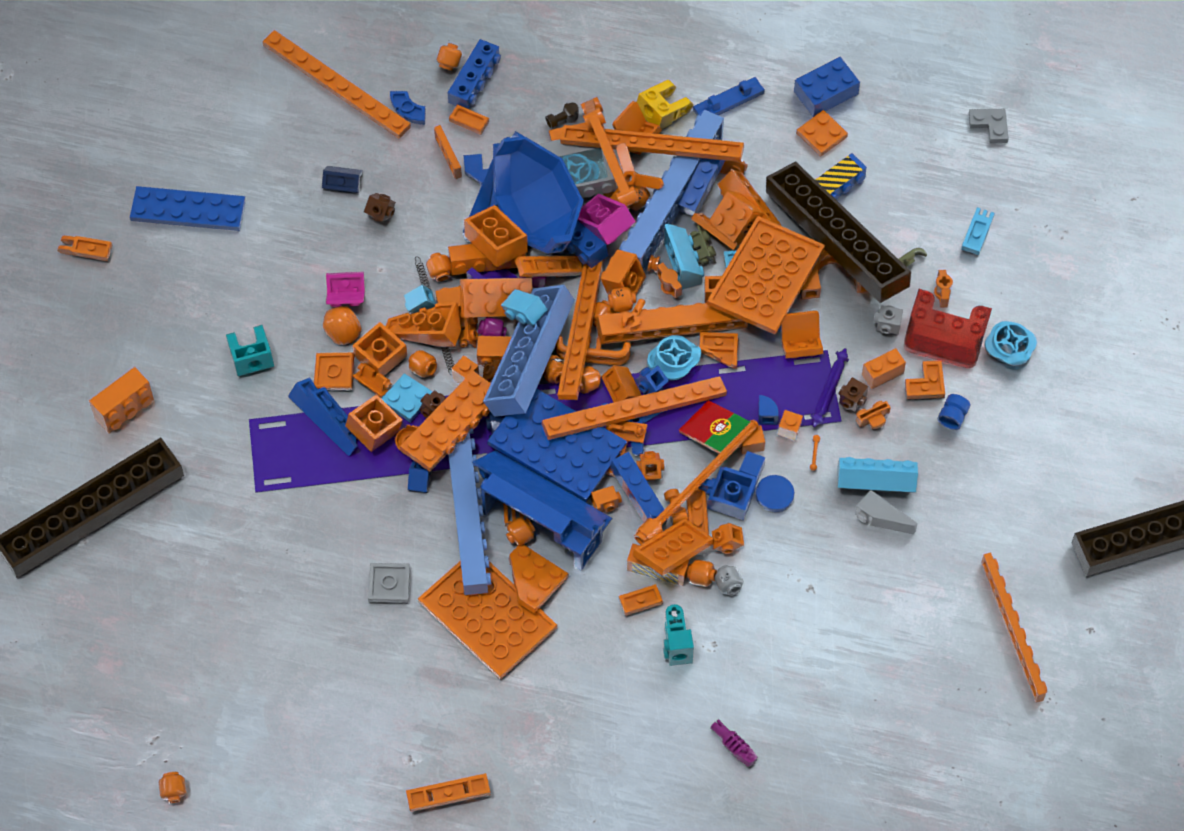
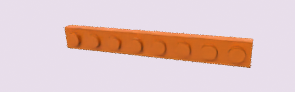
(1016, 633)

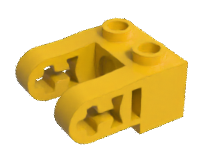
(657, 109)

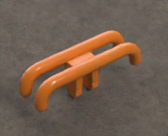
(598, 355)

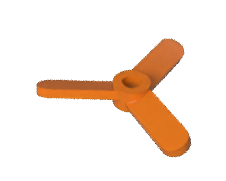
(628, 171)

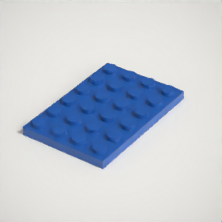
(570, 461)

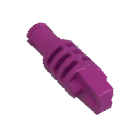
(734, 743)

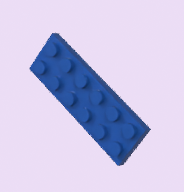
(187, 208)

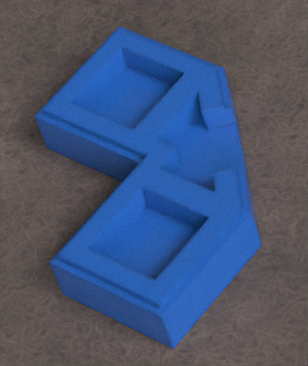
(474, 167)

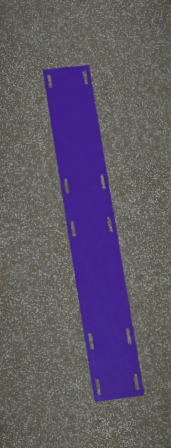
(313, 459)

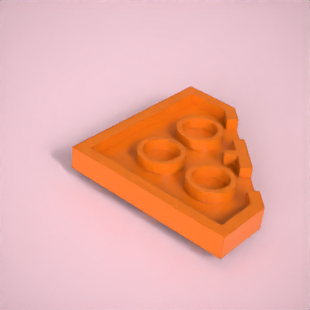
(534, 577)

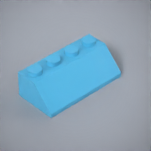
(877, 474)

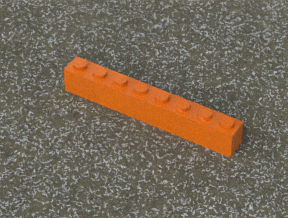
(665, 323)

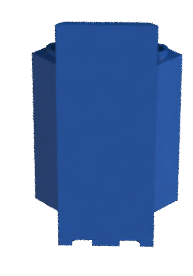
(571, 519)

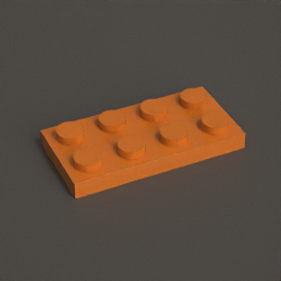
(485, 296)
(673, 547)

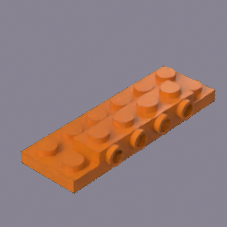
(448, 423)

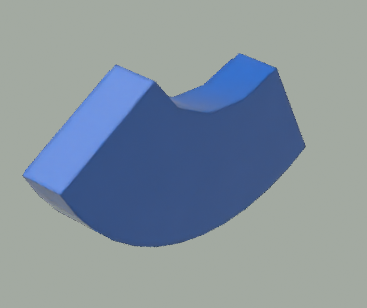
(407, 108)

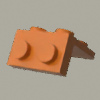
(633, 120)
(801, 334)

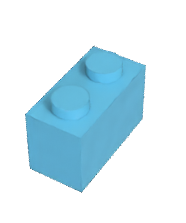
(523, 307)

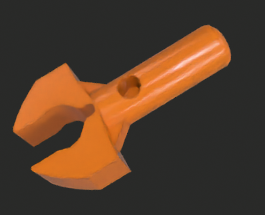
(634, 315)

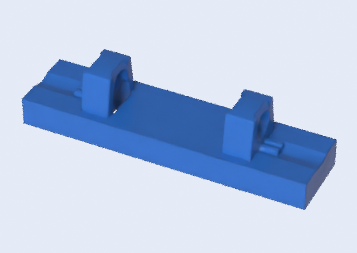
(731, 98)

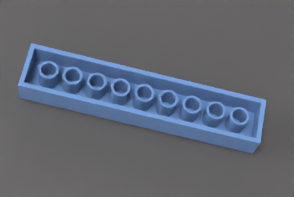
(663, 206)

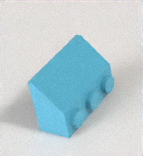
(682, 256)

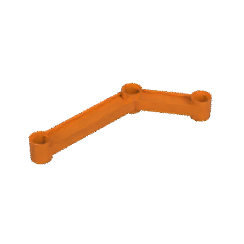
(594, 120)

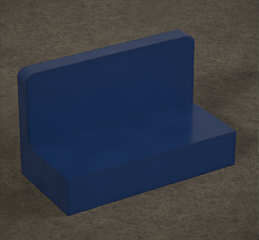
(341, 179)

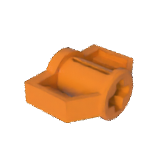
(669, 281)
(942, 290)

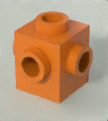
(653, 471)
(727, 538)

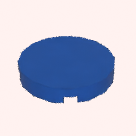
(775, 493)

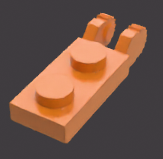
(86, 247)

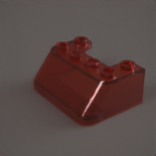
(945, 335)

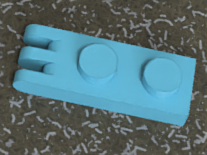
(977, 232)

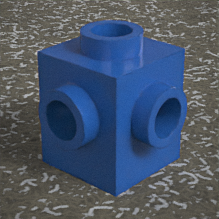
(651, 380)

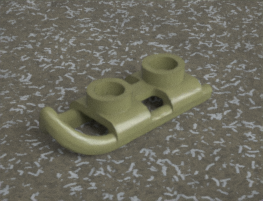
(908, 258)

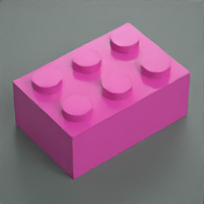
(606, 218)

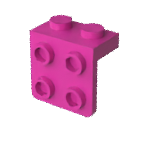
(345, 288)

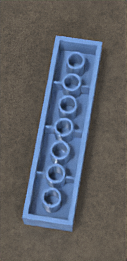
(528, 354)

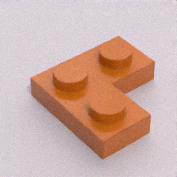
(930, 385)

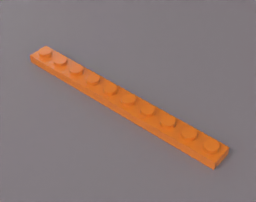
(336, 84)
(656, 143)
(580, 332)
(634, 407)

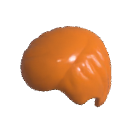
(341, 325)

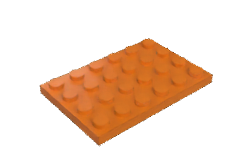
(766, 275)
(490, 622)

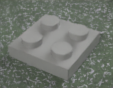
(389, 582)

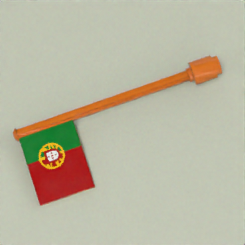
(716, 430)

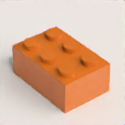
(495, 235)
(121, 400)

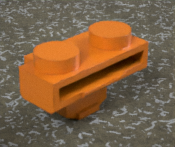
(874, 415)

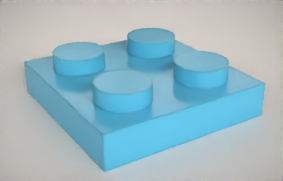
(405, 397)

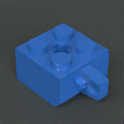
(730, 492)

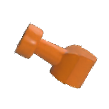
(681, 512)

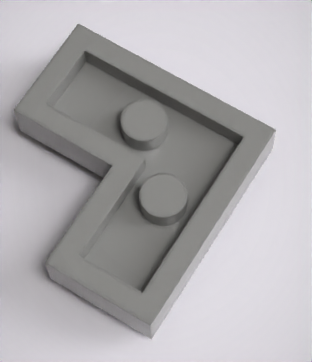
(992, 119)

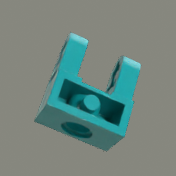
(252, 356)
(679, 641)

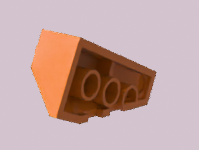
(430, 326)

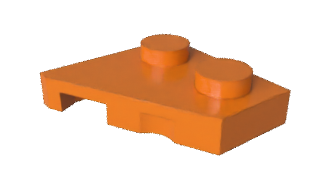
(720, 347)

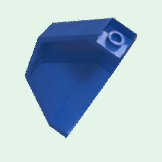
(536, 192)

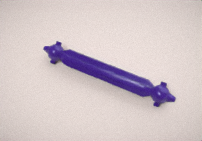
(829, 387)

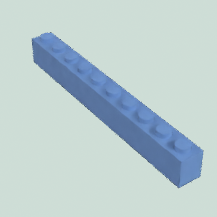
(468, 518)

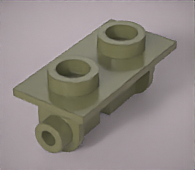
(707, 252)

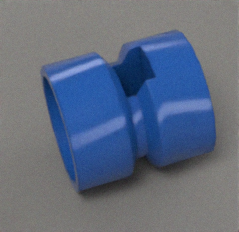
(953, 412)

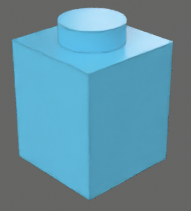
(419, 298)

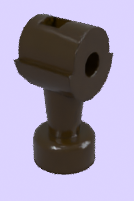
(569, 114)

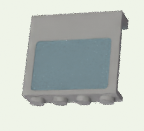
(586, 166)

